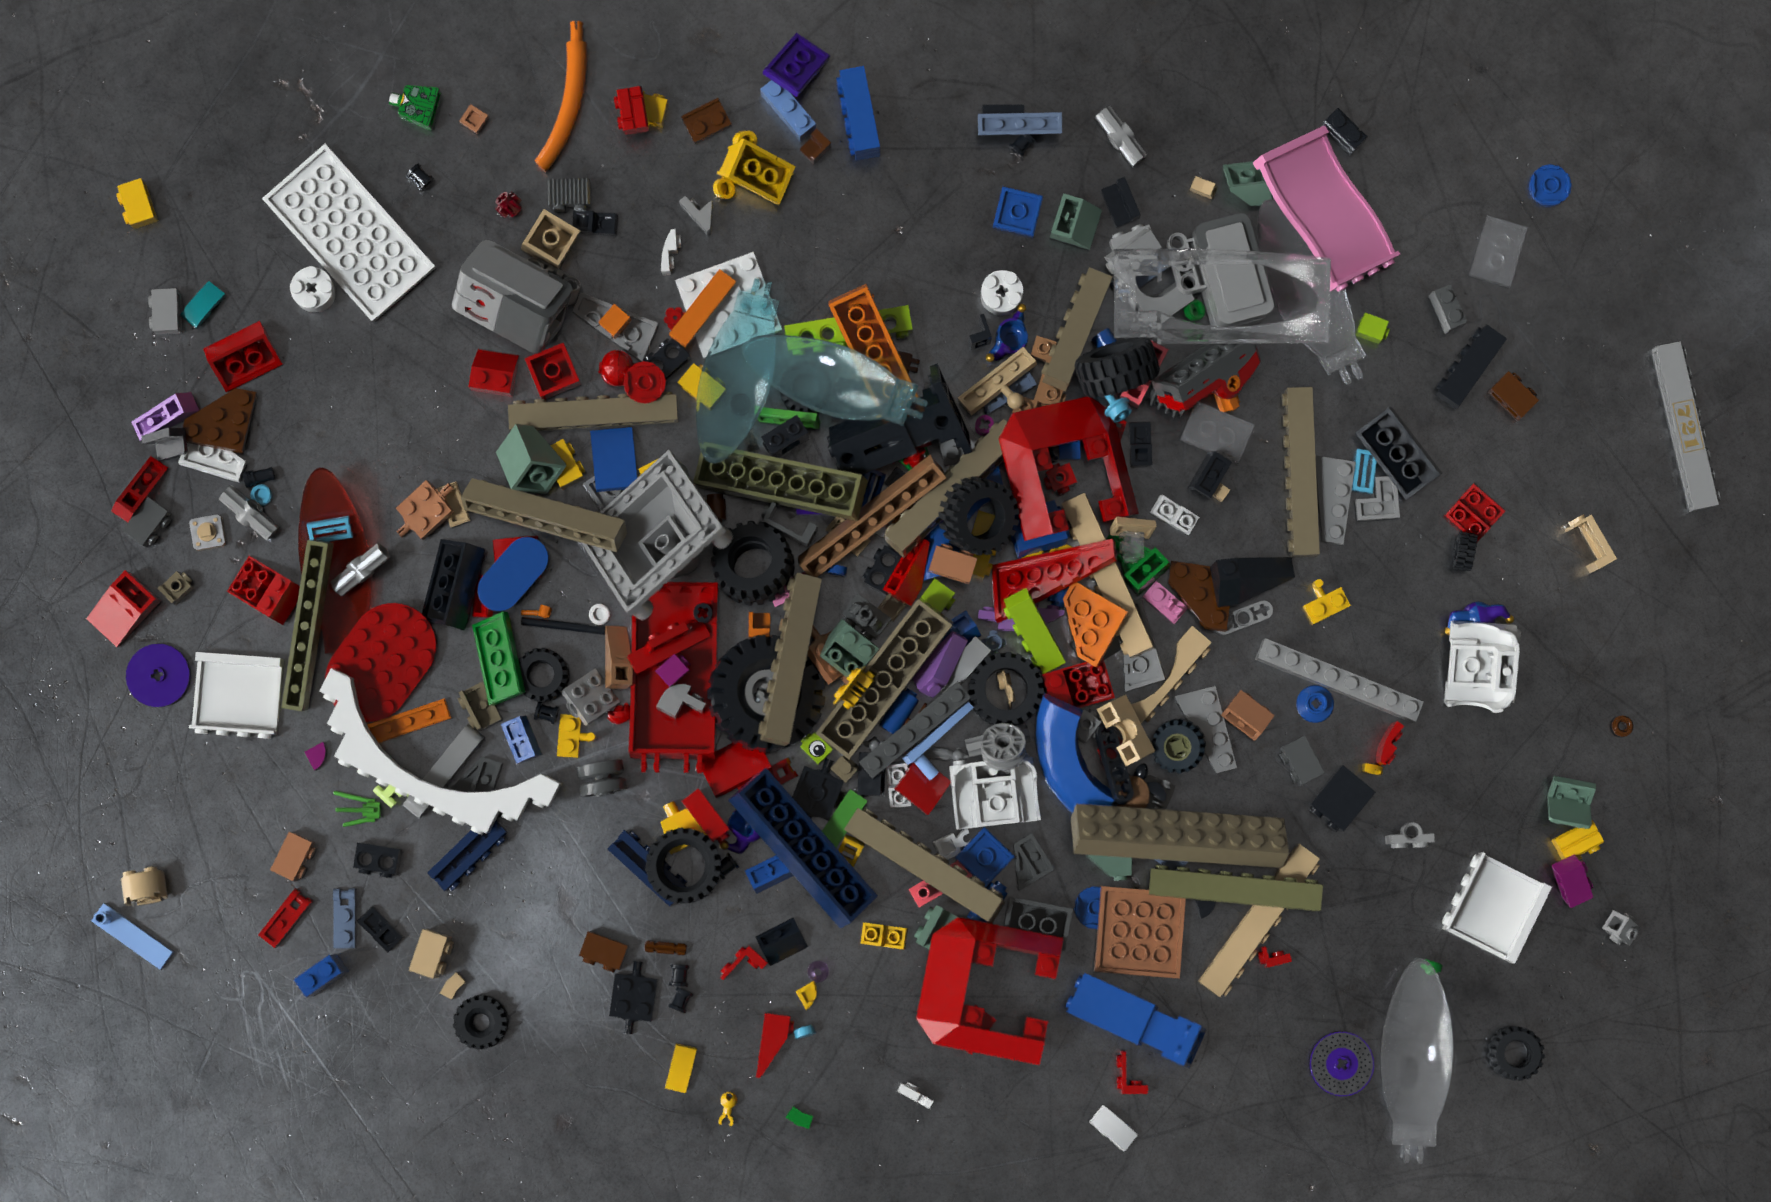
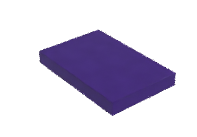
(796, 64)

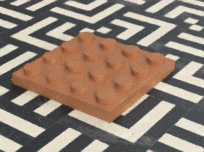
(1139, 933)

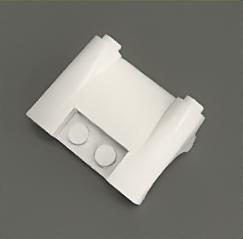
(1482, 665)
(993, 796)

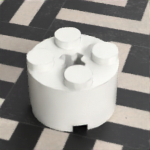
(316, 278)
(1008, 283)

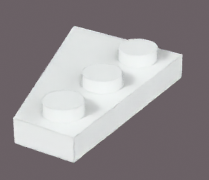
(213, 461)

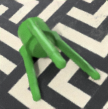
(371, 810)

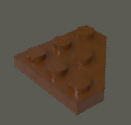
(223, 422)
(1197, 592)

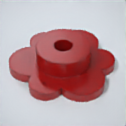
(670, 314)

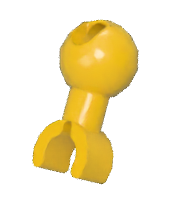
(728, 1103)

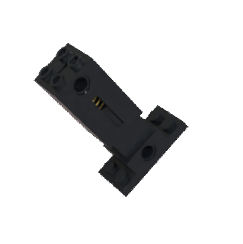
(871, 444)

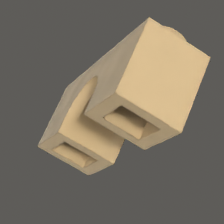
(1135, 740)

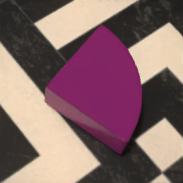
(316, 755)

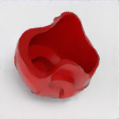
(614, 367)

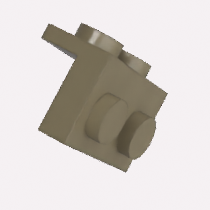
(476, 702)

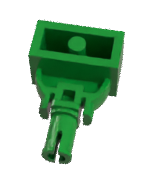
(1145, 571)

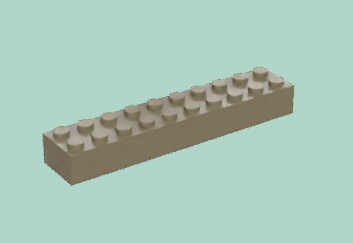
(1179, 835)

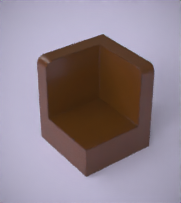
(815, 146)

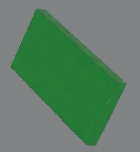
(498, 658)

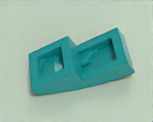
(201, 304)

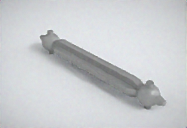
(932, 752)

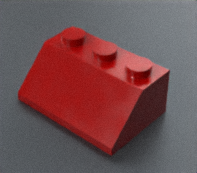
(242, 356)

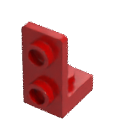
(754, 960)
(1135, 1086)

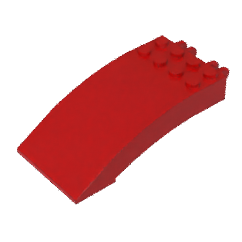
(691, 733)

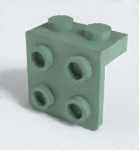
(1570, 802)
(936, 919)

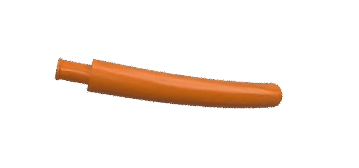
(571, 99)

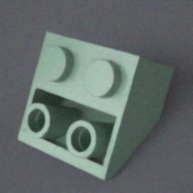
(1076, 221)
(847, 649)

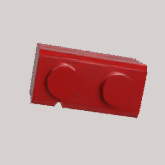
(632, 110)

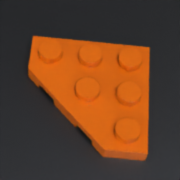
(1092, 622)

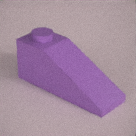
(166, 414)
(940, 665)

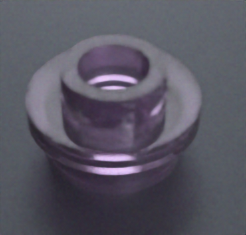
(817, 965)

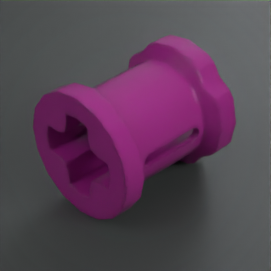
(985, 418)

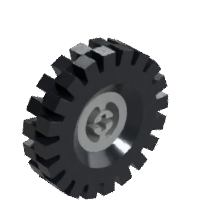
(733, 697)

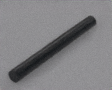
(561, 625)

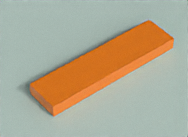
(702, 308)
(410, 721)

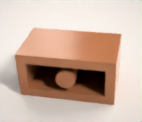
(952, 564)
(1247, 715)
(293, 857)

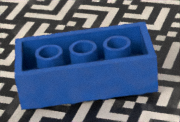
(859, 111)

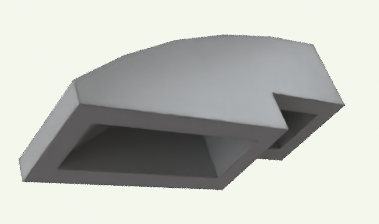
(971, 656)

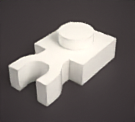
(950, 845)
(911, 1091)

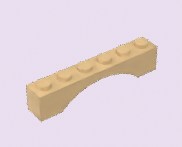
(1187, 652)

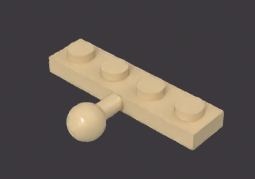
(999, 381)

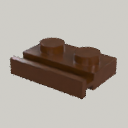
(706, 121)

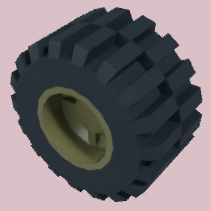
(1178, 745)

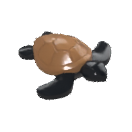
(1141, 788)

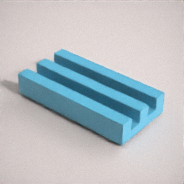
(1364, 471)
(345, 519)

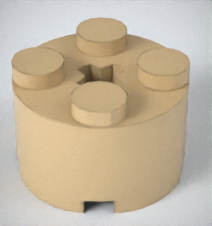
(144, 887)

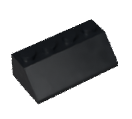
(1398, 453)
(453, 584)

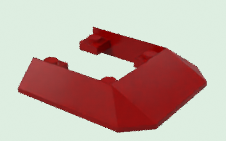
(1026, 453)
(945, 984)

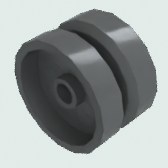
(602, 781)

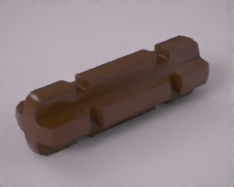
(665, 947)

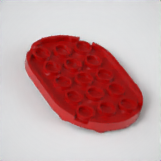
(386, 657)

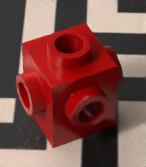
(1067, 475)

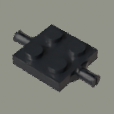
(817, 791)
(633, 997)

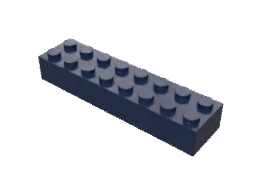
(803, 848)

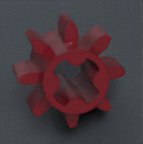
(508, 204)

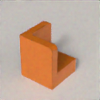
(615, 321)
(759, 624)

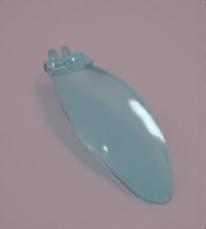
(831, 378)
(728, 389)

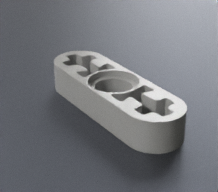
(1260, 617)

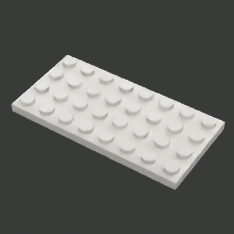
(349, 233)

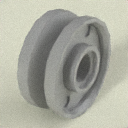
(1003, 757)

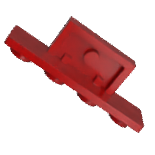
(665, 645)

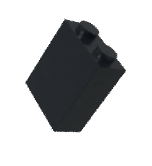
(1341, 799)

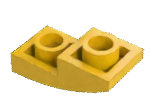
(884, 936)
(680, 1068)

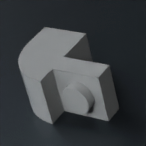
(676, 696)

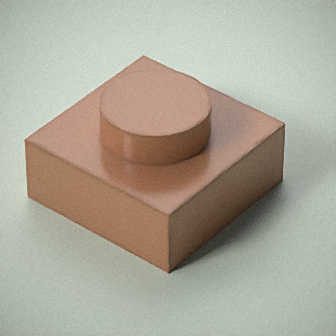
(474, 119)

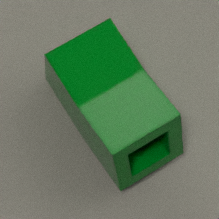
(799, 1118)

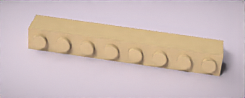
(1109, 579)
(1254, 928)

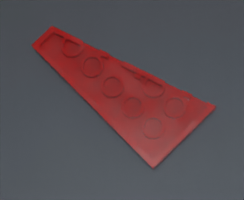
(1048, 572)

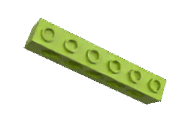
(899, 315)

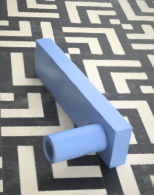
(916, 754)
(132, 936)

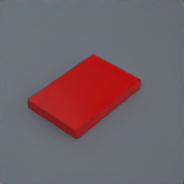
(733, 768)

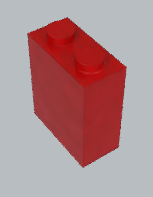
(706, 816)

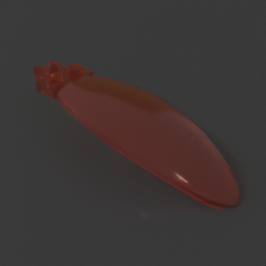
(327, 499)

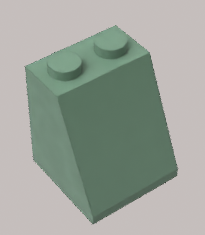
(529, 460)

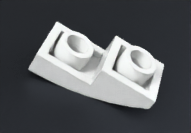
(671, 246)
(1174, 515)
(895, 772)
(1113, 1128)

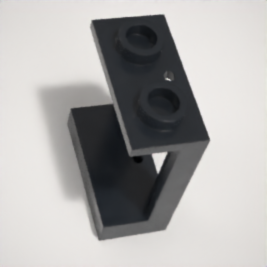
(788, 433)

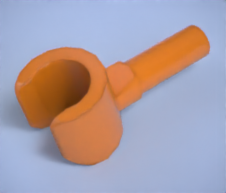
(544, 612)

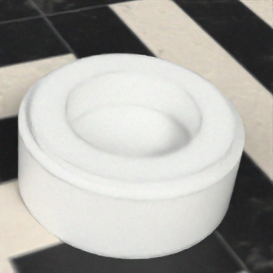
(599, 614)

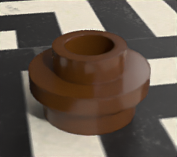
(1628, 723)

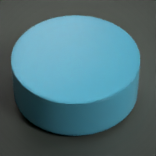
(261, 494)
(804, 1032)

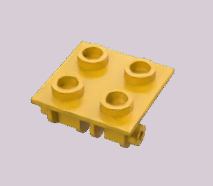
(844, 691)

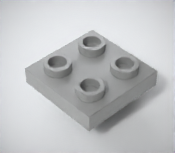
(589, 697)
(1417, 841)

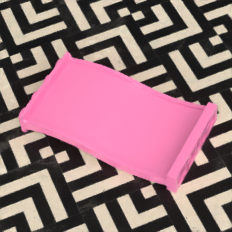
(1326, 208)

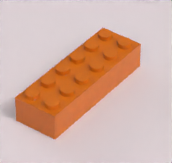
(866, 330)

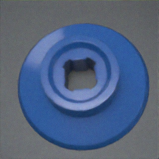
(1308, 711)

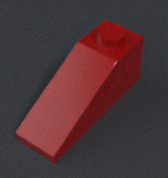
(139, 489)
(908, 575)
(774, 1034)

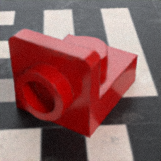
(1277, 958)

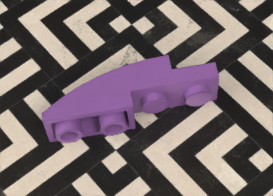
(1049, 615)

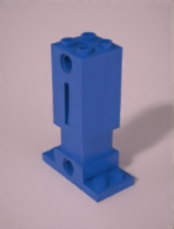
(1135, 1019)

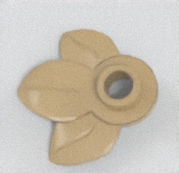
(1004, 682)

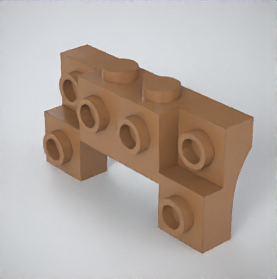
(1045, 393)

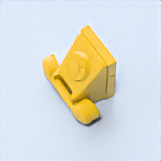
(753, 170)

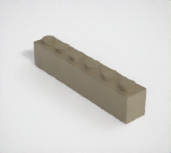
(1077, 328)

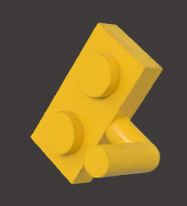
(1326, 604)
(570, 736)

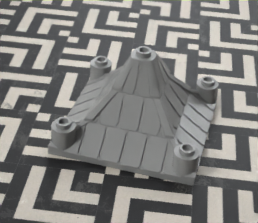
(664, 538)

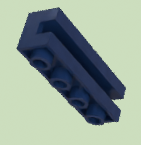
(465, 855)
(633, 856)

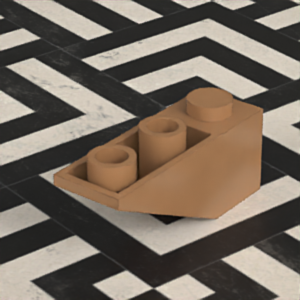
(617, 666)

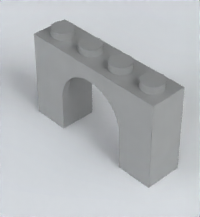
(1167, 301)

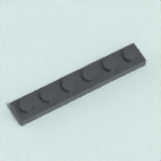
(914, 730)

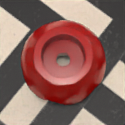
(620, 714)

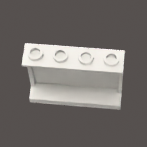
(237, 694)
(1496, 907)

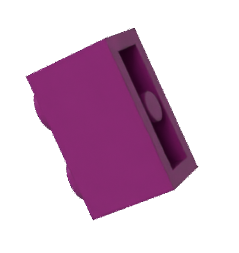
(674, 669)
(1573, 881)

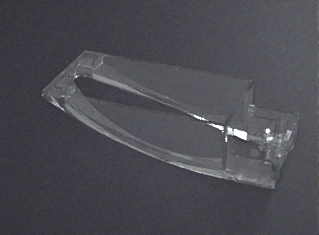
(1128, 323)

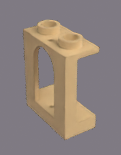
(1595, 540)

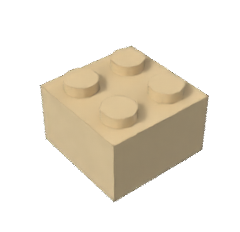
(550, 239)
(431, 954)

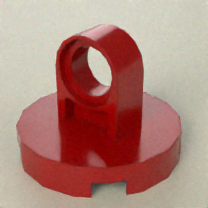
(644, 382)

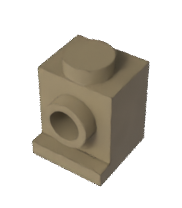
(177, 595)
(845, 768)

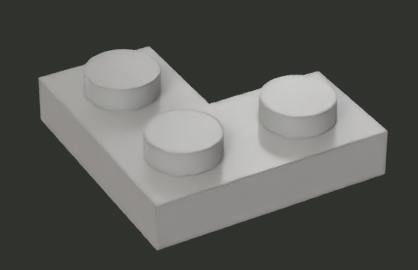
(1383, 506)

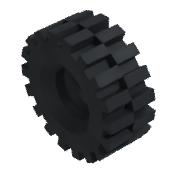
(464, 1022)

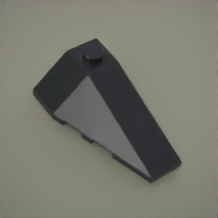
(1244, 578)

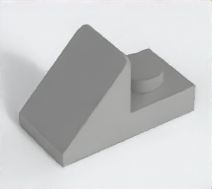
(702, 217)

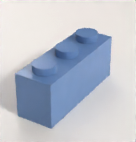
(788, 110)

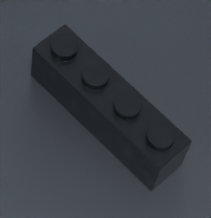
(1471, 365)

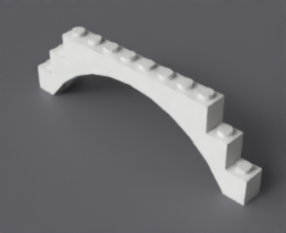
(365, 753)

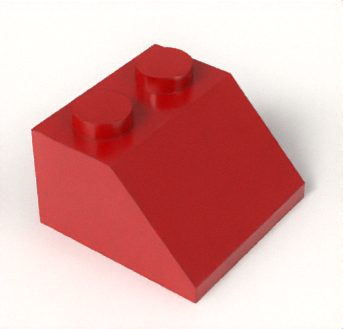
(493, 373)

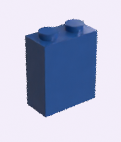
(1044, 543)
(321, 975)

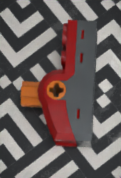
(1209, 370)

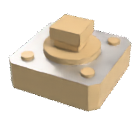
(207, 532)

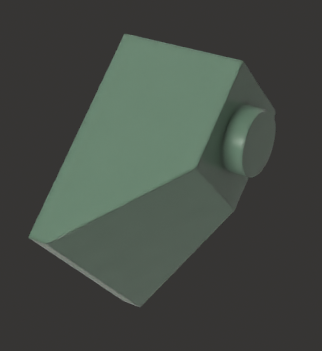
(1247, 183)
(1113, 866)

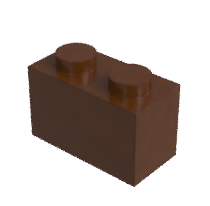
(1514, 395)
(604, 951)

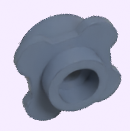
(993, 636)

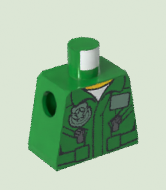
(417, 104)

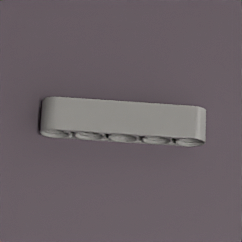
(448, 765)

